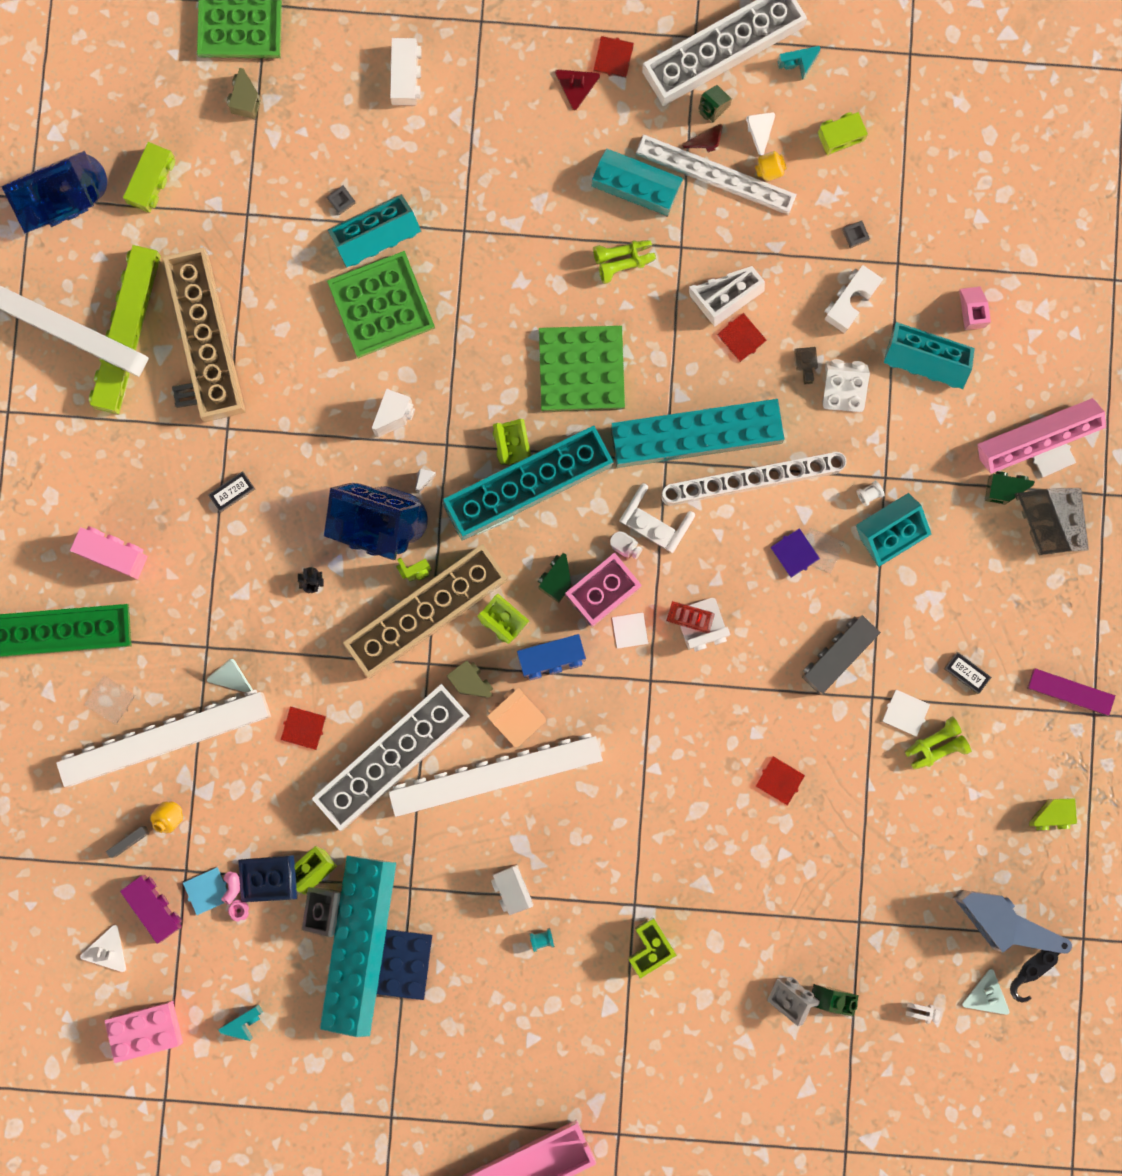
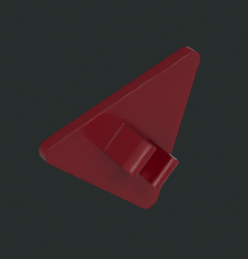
(576, 85)
(708, 139)

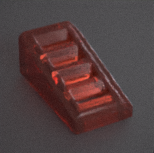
(692, 610)

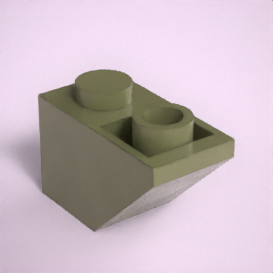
(244, 98)
(467, 681)

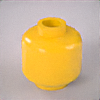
(771, 166)
(166, 817)

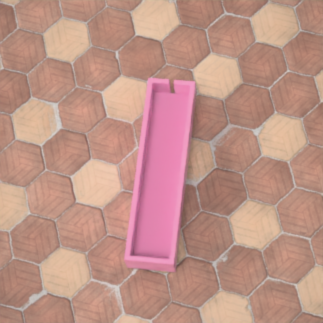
(554, 1154)

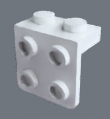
(845, 385)
(698, 640)

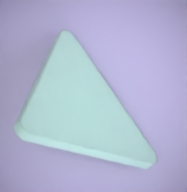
(230, 676)
(987, 996)

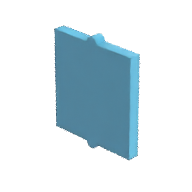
(206, 890)

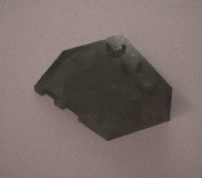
(1055, 520)

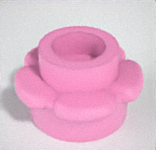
(232, 910)

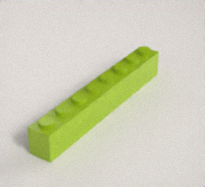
(126, 325)

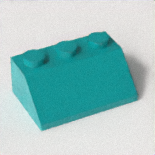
(894, 529)

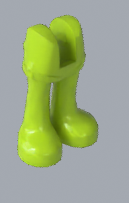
(608, 269)
(958, 744)

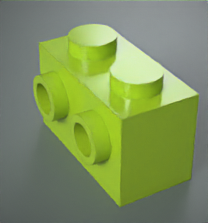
(842, 133)
(313, 869)

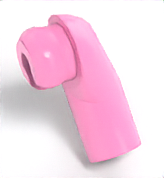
(233, 887)

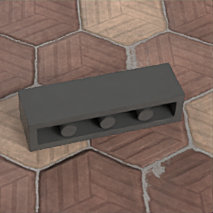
(841, 654)

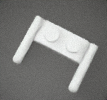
(650, 526)

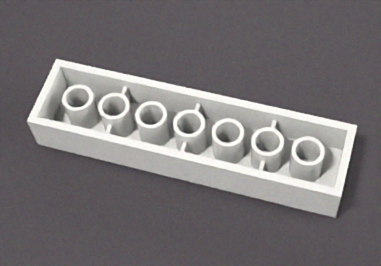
(722, 47)
(391, 757)

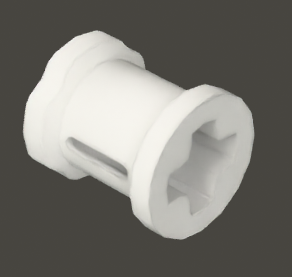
(870, 493)

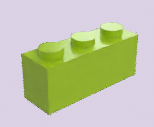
(149, 177)

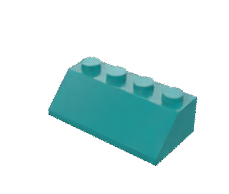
(636, 182)
(374, 230)
(929, 356)

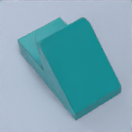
(804, 58)
(237, 1027)

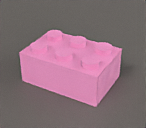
(109, 551)
(603, 590)
(143, 1032)

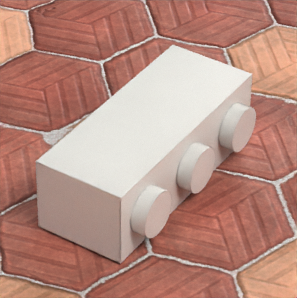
(405, 71)

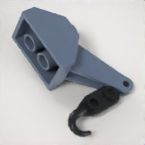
(1003, 927)

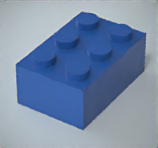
(552, 657)

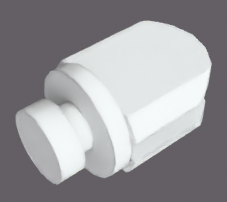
(625, 545)
(931, 1014)

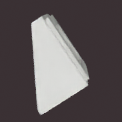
(424, 479)

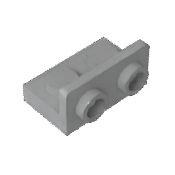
(792, 999)

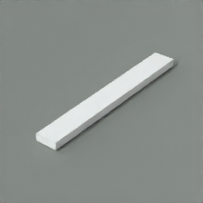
(715, 174)

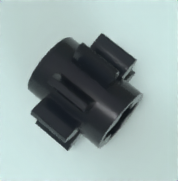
(310, 580)

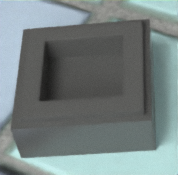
(341, 200)
(856, 234)

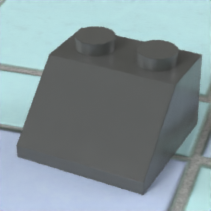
(321, 911)

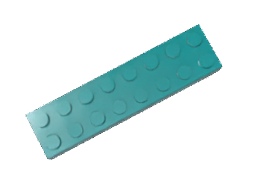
(697, 433)
(527, 483)
(358, 946)

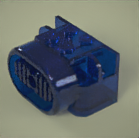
(57, 191)
(374, 519)

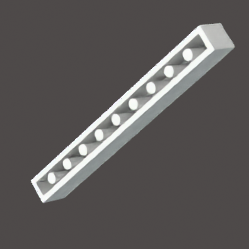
(163, 739)
(495, 776)

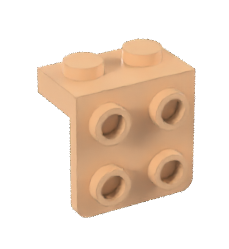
(516, 717)

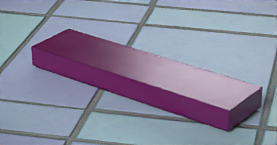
(1071, 692)

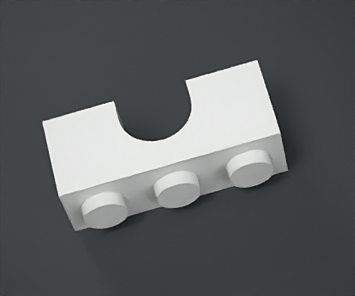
(862, 283)

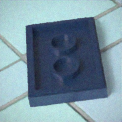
(267, 879)

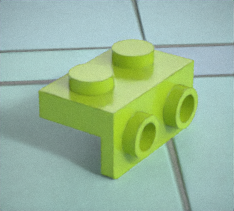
(511, 442)
(416, 571)
(502, 619)

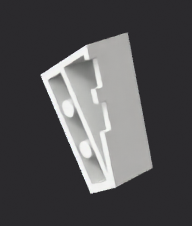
(727, 294)

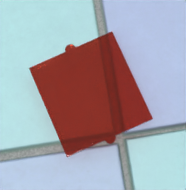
(613, 57)
(741, 337)
(303, 728)
(780, 780)

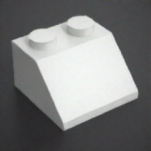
(392, 413)
(512, 889)

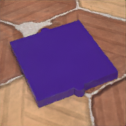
(795, 553)

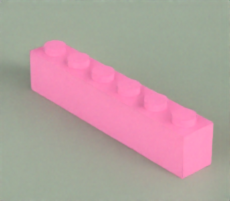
(1041, 435)

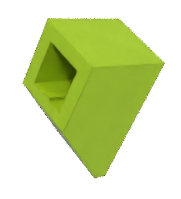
(1055, 812)

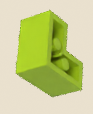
(657, 949)

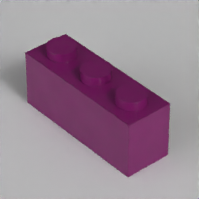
(151, 908)

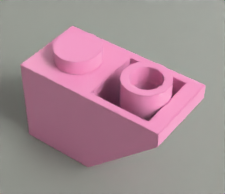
(974, 308)

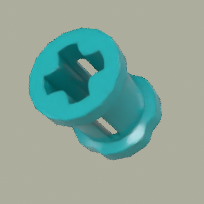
(541, 940)

